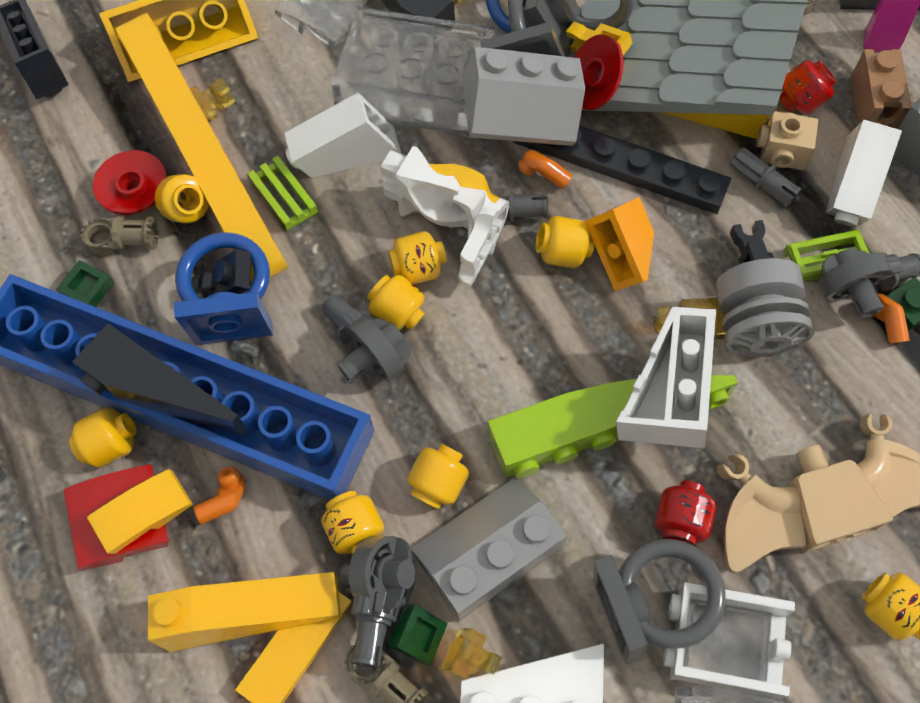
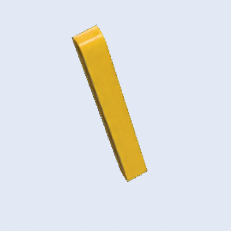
(196, 138)

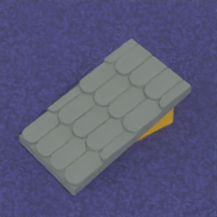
(705, 58)

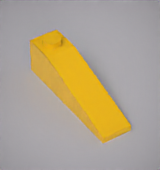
(239, 609)

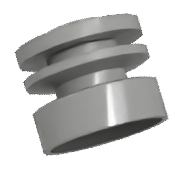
(764, 307)

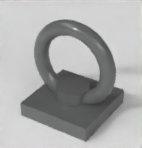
(564, 12)
(533, 39)
(627, 608)

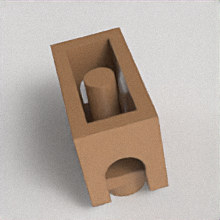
(880, 84)

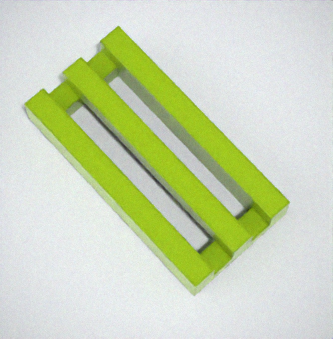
(268, 172)
(811, 273)

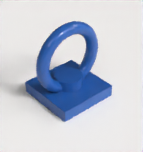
(223, 314)

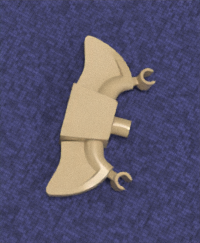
(822, 503)

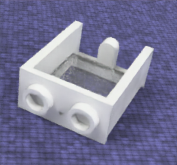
(741, 652)

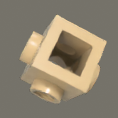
(788, 140)

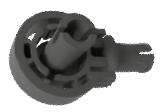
(858, 274)
(376, 341)
(378, 592)

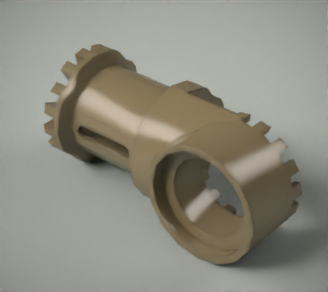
(122, 234)
(383, 678)

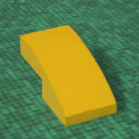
(139, 510)

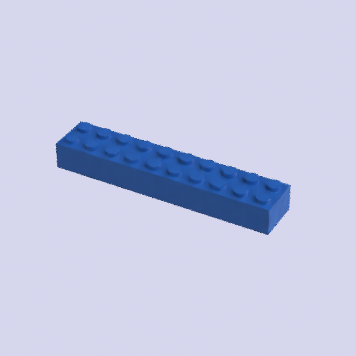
(288, 430)

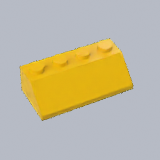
(186, 26)

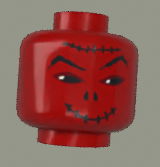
(807, 87)
(685, 513)

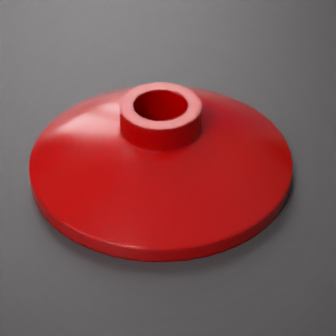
(601, 69)
(122, 173)

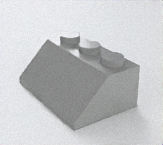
(523, 96)
(489, 547)

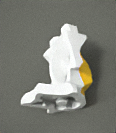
(450, 198)

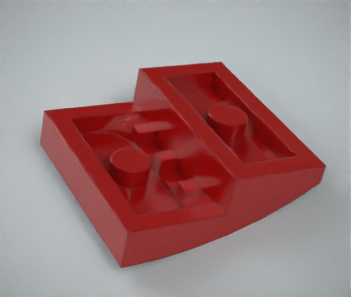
(91, 495)

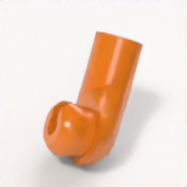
(548, 168)
(894, 319)
(226, 499)

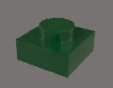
(86, 284)
(909, 298)
(417, 634)

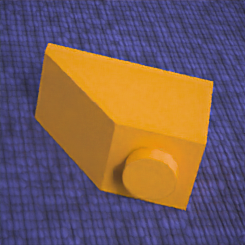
(623, 243)

